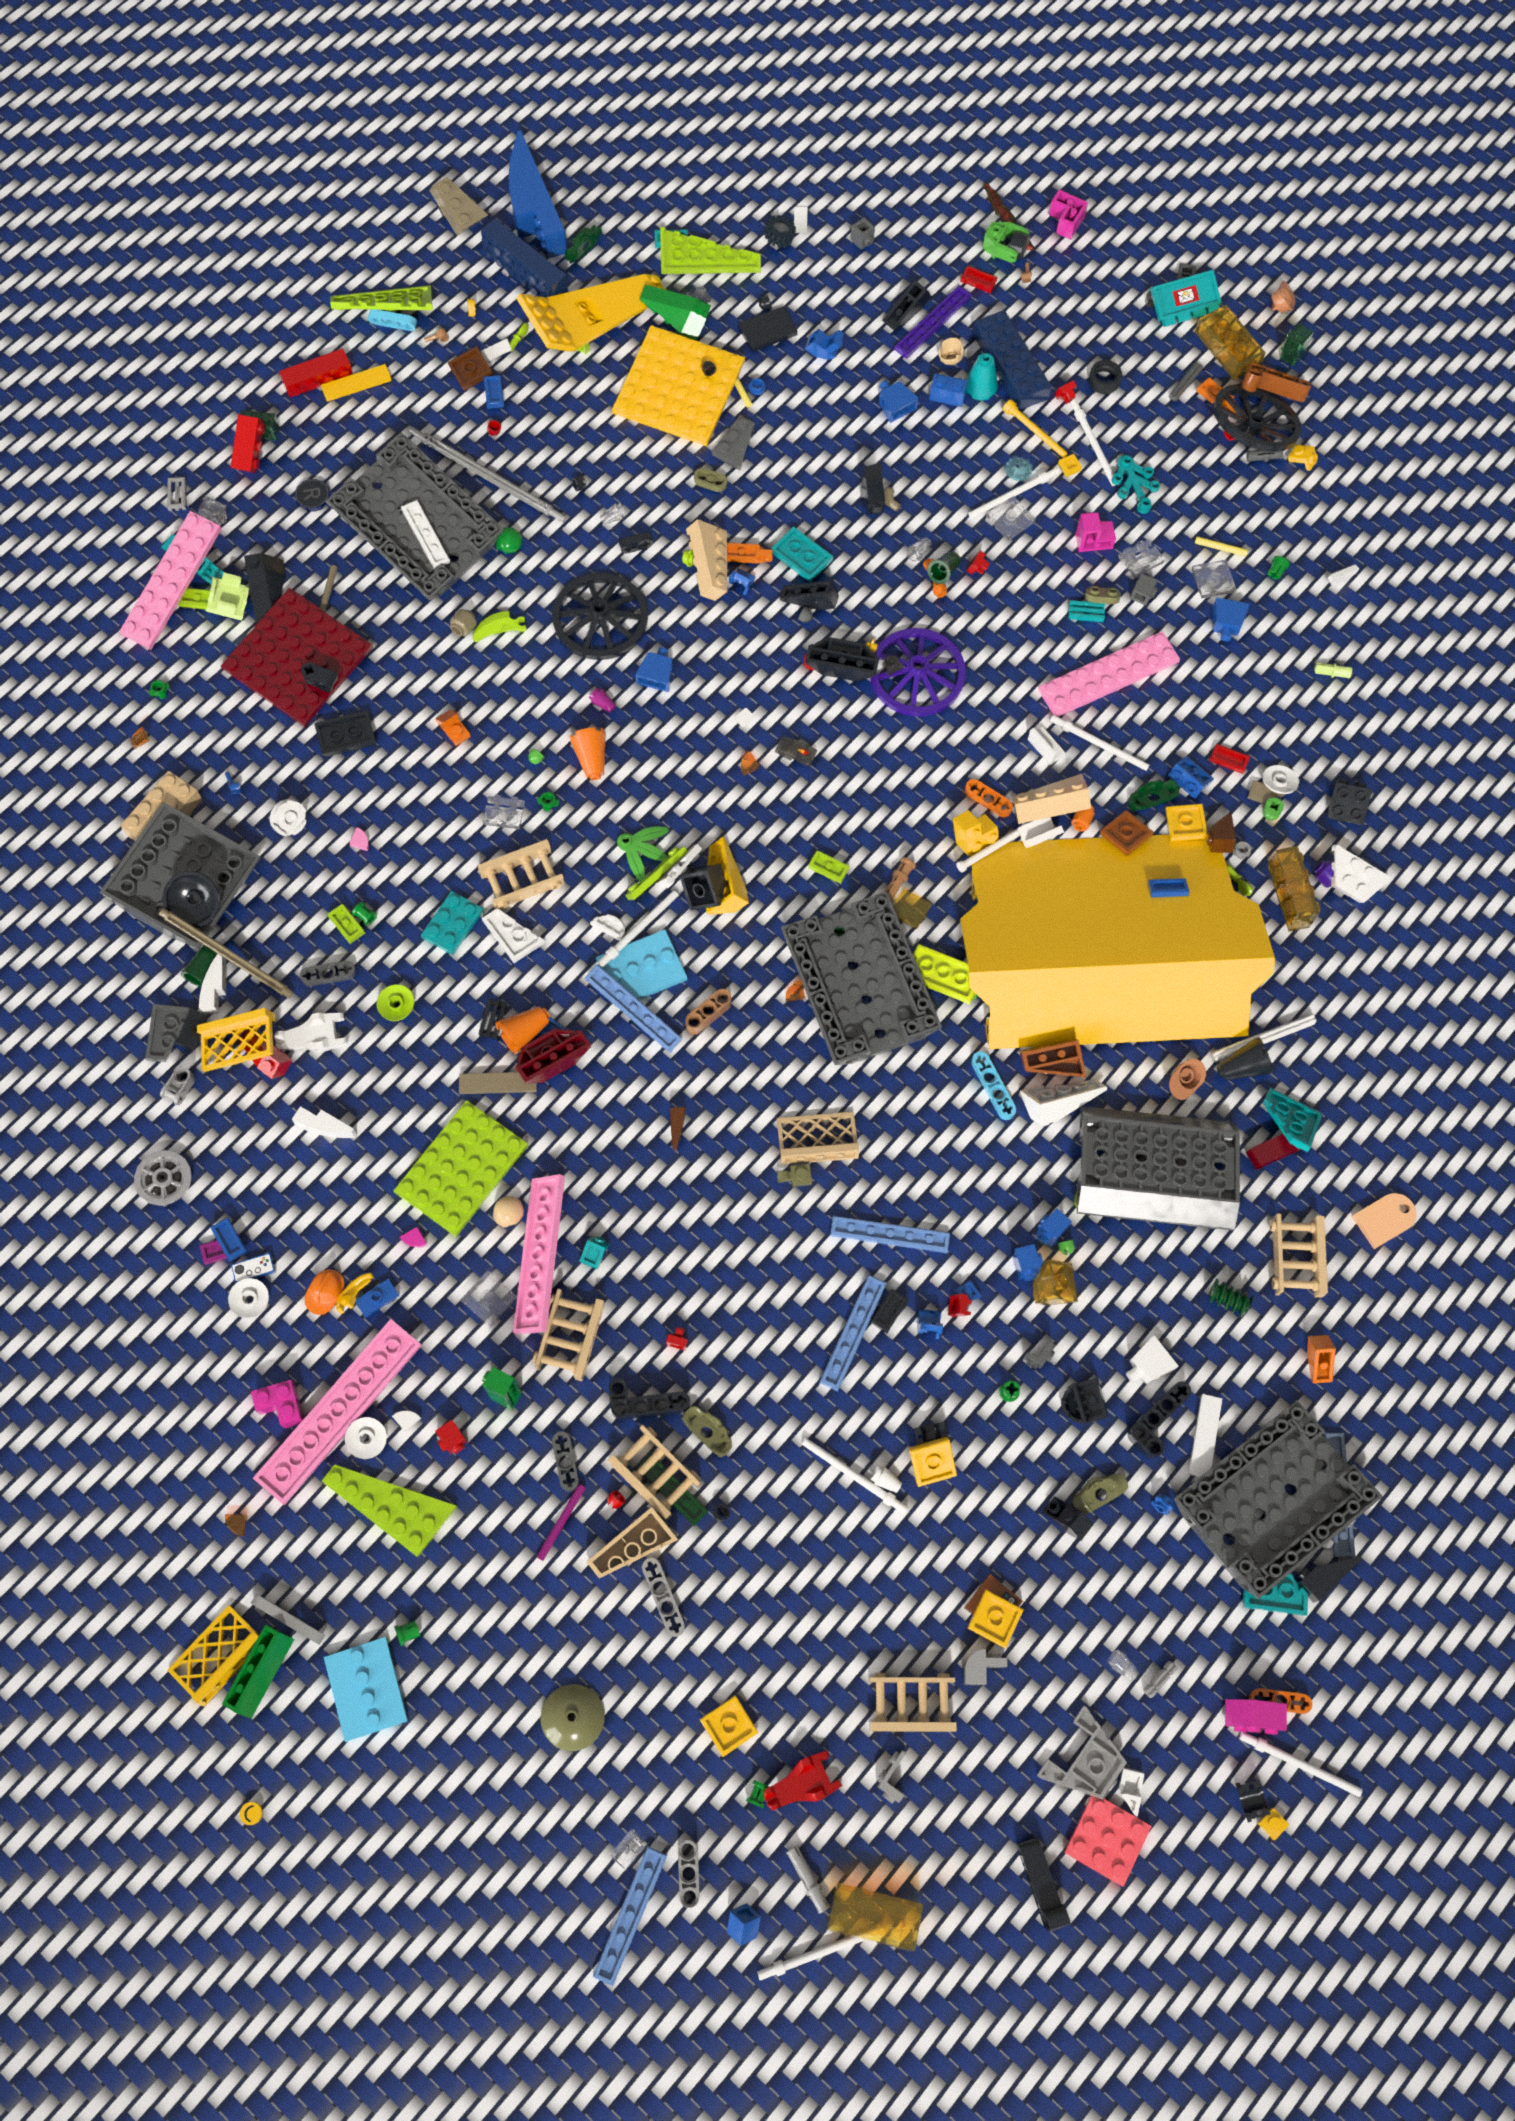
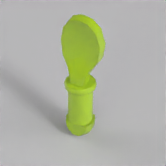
(516, 338)
(1243, 886)

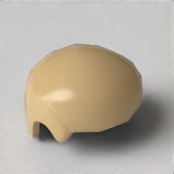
(951, 351)
(508, 1211)

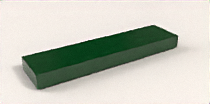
(686, 1503)

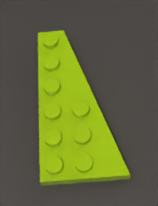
(701, 256)
(396, 299)
(401, 1513)

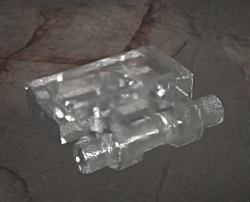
(1143, 562)
(502, 816)

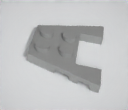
(1095, 1766)

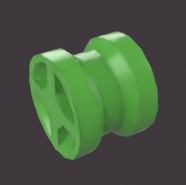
(1271, 813)

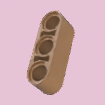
(706, 1019)

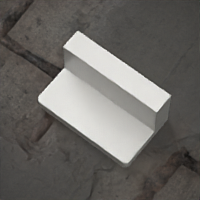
(1045, 745)
(1038, 831)

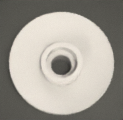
(1280, 779)
(242, 1291)
(376, 1440)

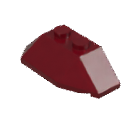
(551, 1055)

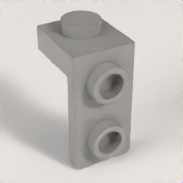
(890, 1793)

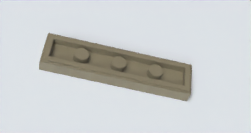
(494, 1083)

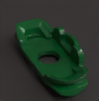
(588, 235)
(1165, 791)

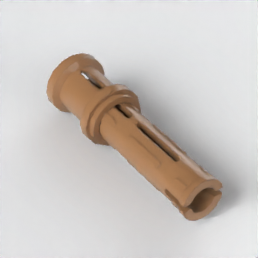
(900, 876)

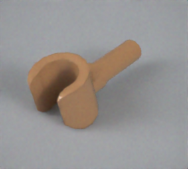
(1026, 276)
(440, 334)

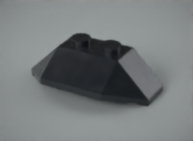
(842, 659)

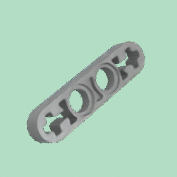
(662, 1597)
(288, 1619)

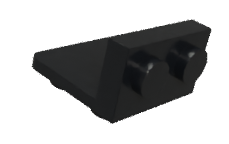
(1349, 801)

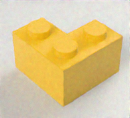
(973, 832)

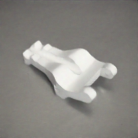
(315, 1034)

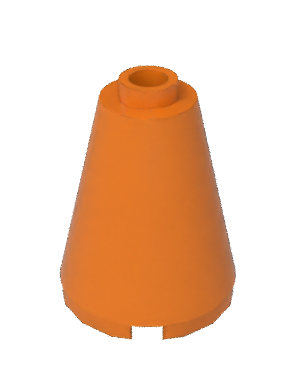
(590, 750)
(522, 1027)

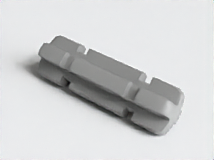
(1160, 1679)

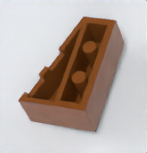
(1055, 1058)

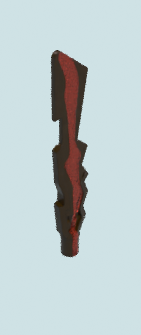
(1000, 209)

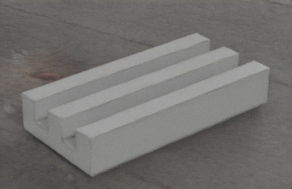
(177, 505)

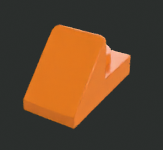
(453, 727)

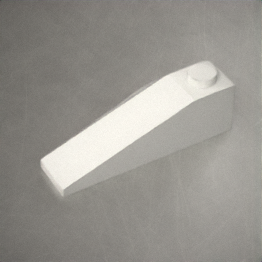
(1055, 1103)

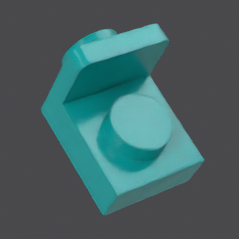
(594, 1252)

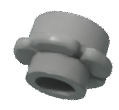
(1242, 846)

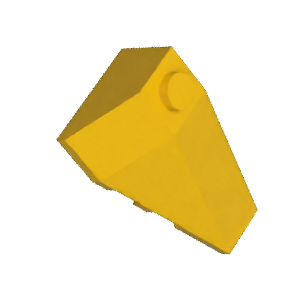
(735, 892)

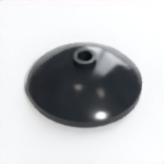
(179, 897)

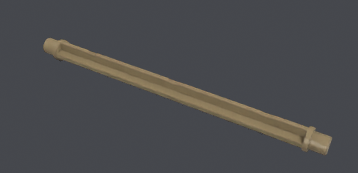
(226, 953)

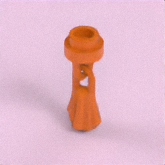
(939, 590)

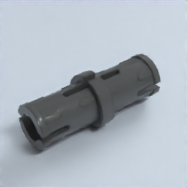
(1257, 455)

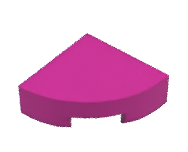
(413, 1238)

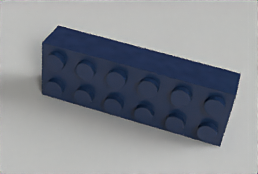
(522, 261)
(1012, 359)

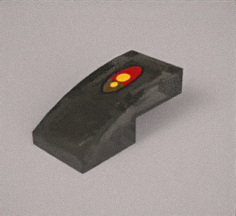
(796, 750)

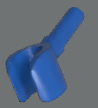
(234, 787)

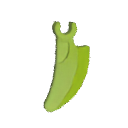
(497, 624)

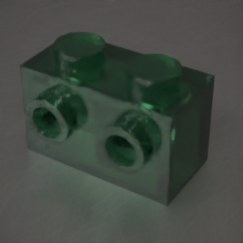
(1296, 344)
(270, 421)

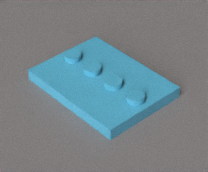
(646, 966)
(365, 1689)

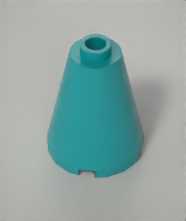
(982, 378)

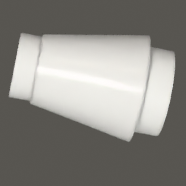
(885, 1479)

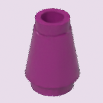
(602, 700)

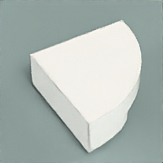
(406, 1419)

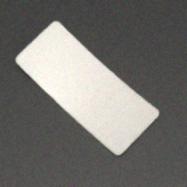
(800, 219)

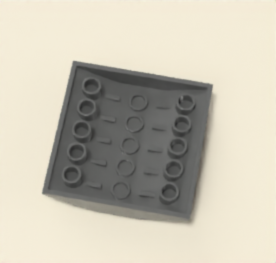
(171, 846)

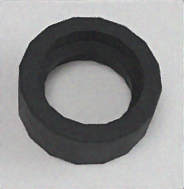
(1104, 387)

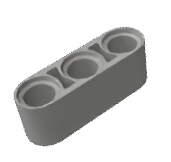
(686, 1885)

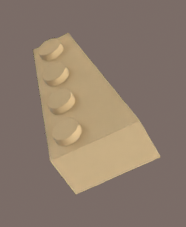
(710, 558)
(1052, 800)
(636, 1541)

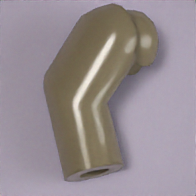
(889, 499)

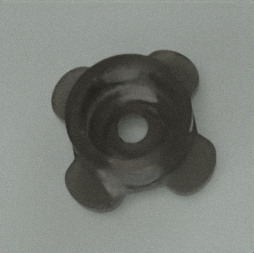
(892, 660)

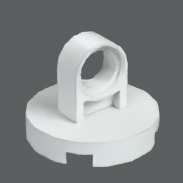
(288, 817)

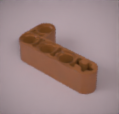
(1276, 382)

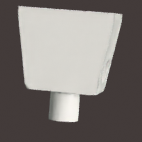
(1151, 1362)

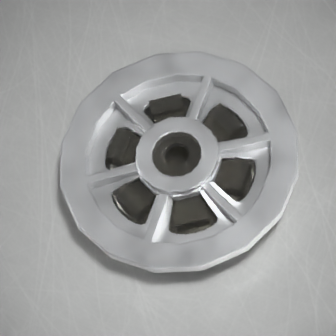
(162, 1178)

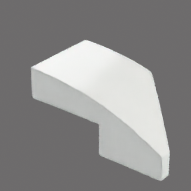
(1130, 1787)

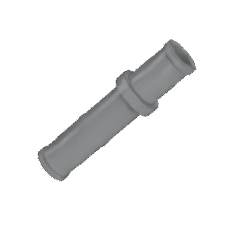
(808, 1879)

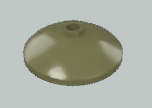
(588, 1722)

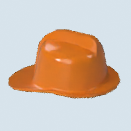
(324, 1291)

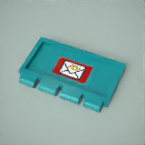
(1186, 296)

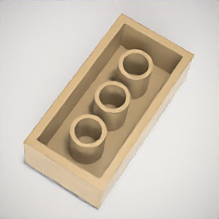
(168, 790)

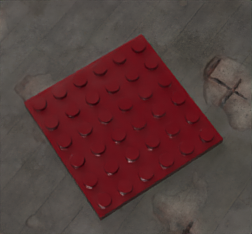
(282, 643)

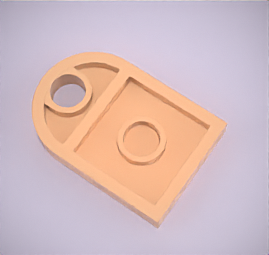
(1384, 1219)

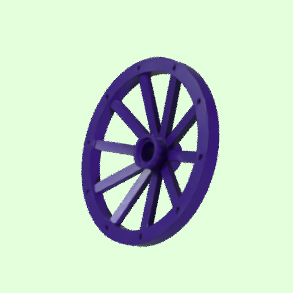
(922, 673)

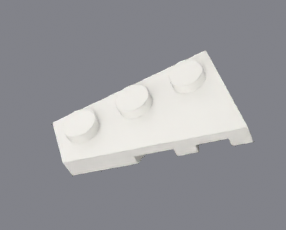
(679, 867)
(511, 936)

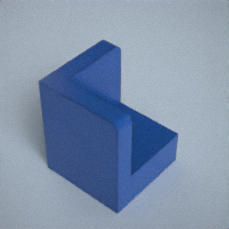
(743, 1924)

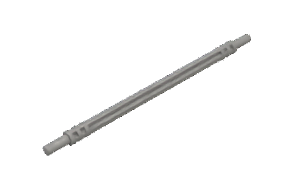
(487, 474)

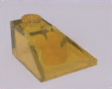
(1055, 1284)

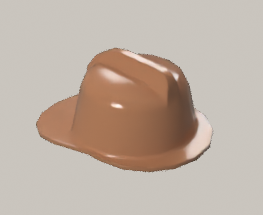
(1283, 298)
(1187, 1078)

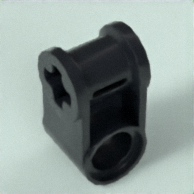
(319, 677)

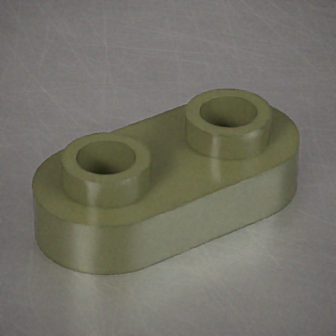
(711, 479)
(1102, 595)

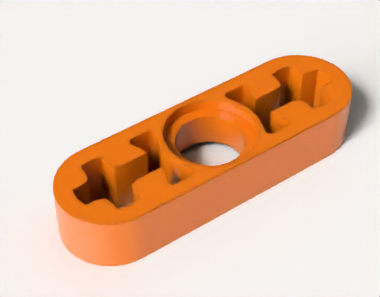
(988, 791)
(1295, 1697)

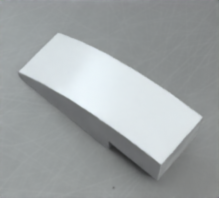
(213, 986)
(322, 1124)

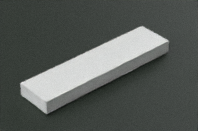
(425, 534)
(1205, 1435)

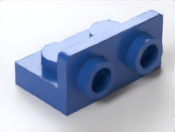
(1190, 776)

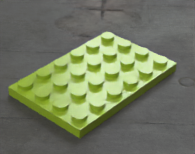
(461, 1168)

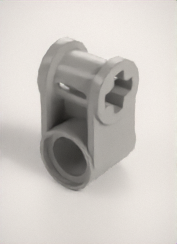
(178, 1087)

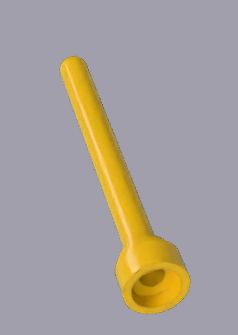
(1012, 409)

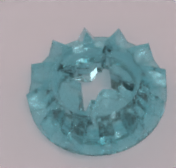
(1014, 473)

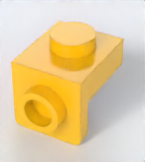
(1303, 454)

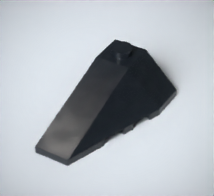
(265, 581)

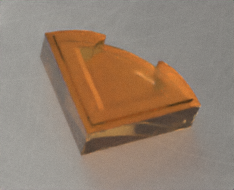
(139, 738)
(748, 763)
(795, 992)
(236, 1523)

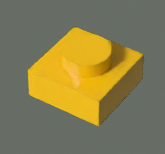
(1070, 465)
(1273, 1824)

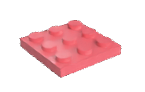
(1107, 1839)

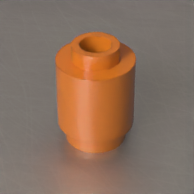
(1083, 819)

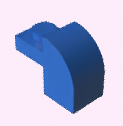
(824, 346)

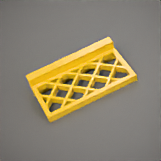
(238, 1023)
(224, 1670)

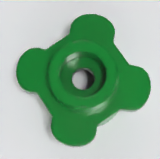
(158, 684)
(545, 797)

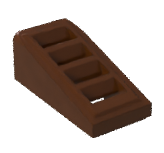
(677, 1118)

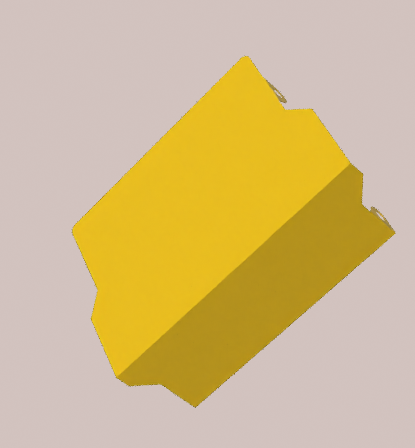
(1084, 952)

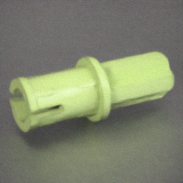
(1333, 670)

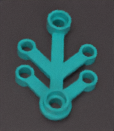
(1127, 465)

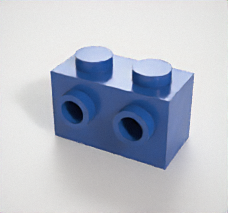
(948, 390)
(1052, 1228)
(1027, 1262)

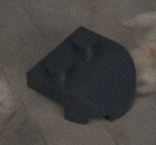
(1084, 1402)

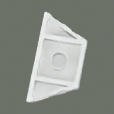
(1355, 875)

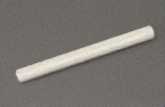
(1267, 1036)

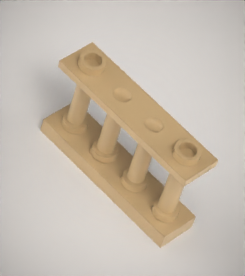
(520, 857)
(1316, 1246)
(584, 1348)
(648, 1493)
(923, 1723)

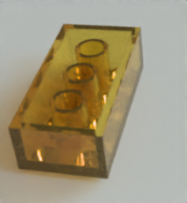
(1229, 341)
(1293, 888)
(875, 1917)

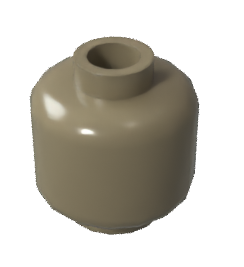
(463, 622)

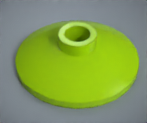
(392, 995)

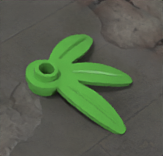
(637, 845)

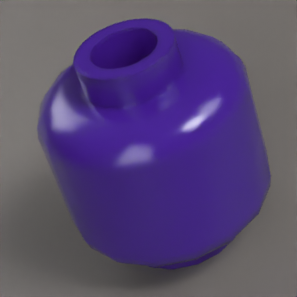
(1324, 873)

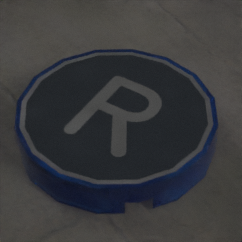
(312, 495)

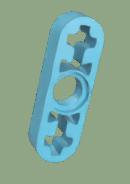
(392, 320)

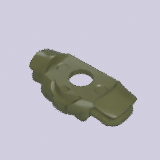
(696, 1419)
(1113, 1485)

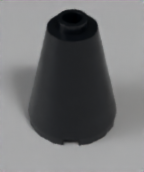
(1246, 1062)

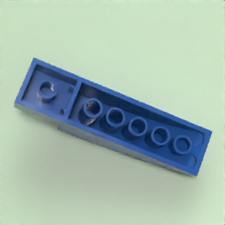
(531, 202)

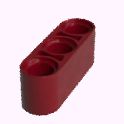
(1270, 1151)

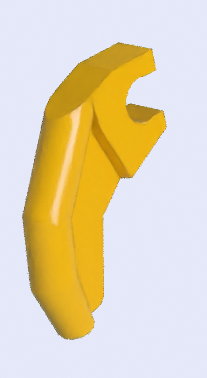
(348, 1295)

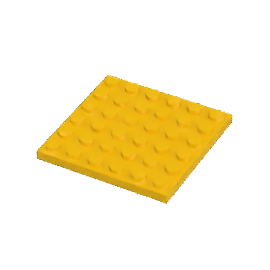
(672, 391)

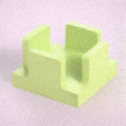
(227, 596)

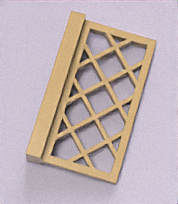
(815, 1153)

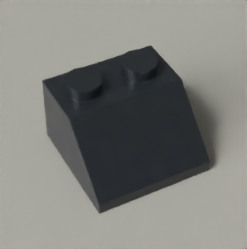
(703, 886)

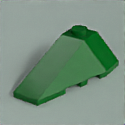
(681, 311)

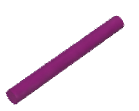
(560, 1522)

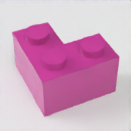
(1069, 211)
(1094, 534)
(282, 1398)
(1256, 1715)

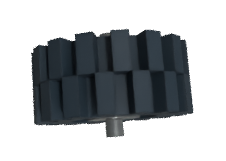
(780, 231)

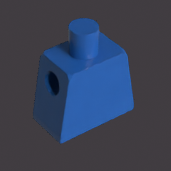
(896, 400)
(1228, 617)
(656, 670)

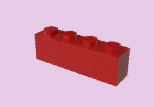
(315, 372)

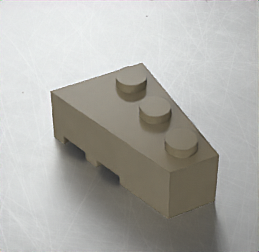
(457, 206)

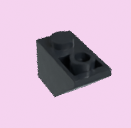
(1068, 1518)

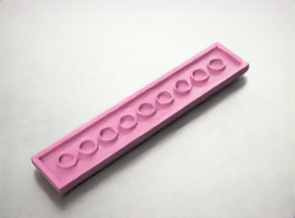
(336, 1411)

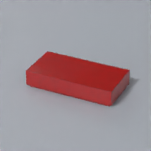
(979, 279)
(1229, 758)

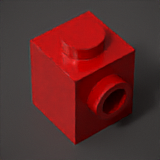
(450, 1438)

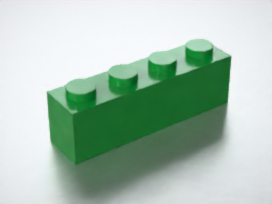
(501, 1388)
(258, 1671)

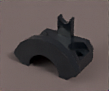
(930, 1432)
(1252, 1800)

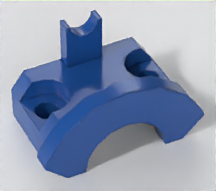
(742, 577)
(929, 1321)

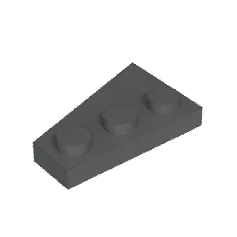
(735, 442)
(164, 1031)

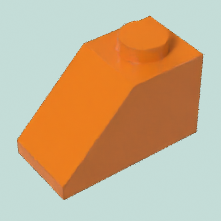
(1321, 1358)

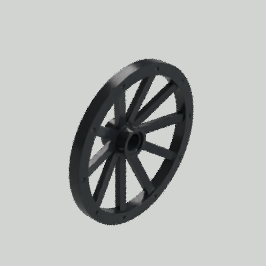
(1253, 422)
(600, 617)

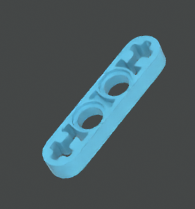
(994, 1085)

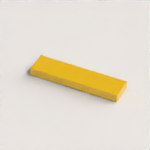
(356, 382)

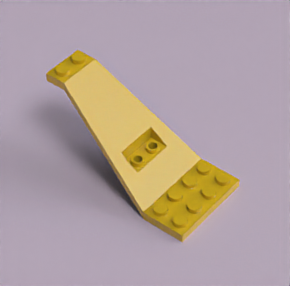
(584, 314)

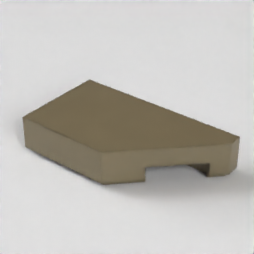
(1261, 793)

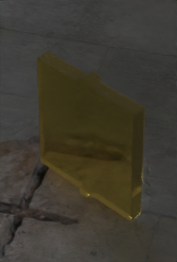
(911, 908)

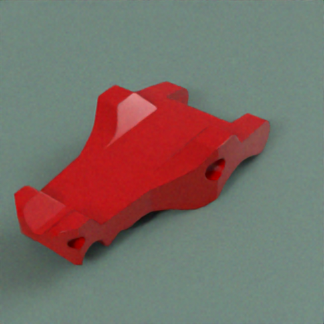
(804, 1783)

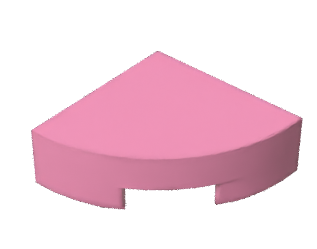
(359, 840)

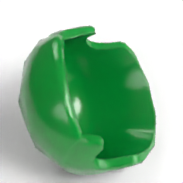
(509, 541)

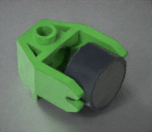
(996, 236)

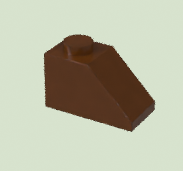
(1222, 836)

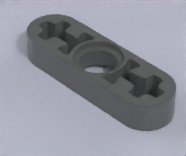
(321, 968)
(562, 1477)

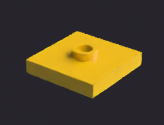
(1186, 822)
(932, 1461)
(995, 1618)
(729, 1726)

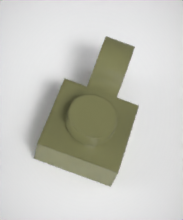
(799, 1175)

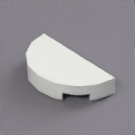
(1343, 575)
(610, 925)

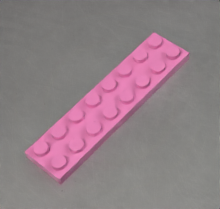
(170, 580)
(1108, 674)
(539, 1255)

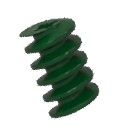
(1230, 1298)

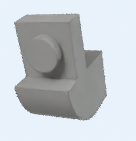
(975, 1667)

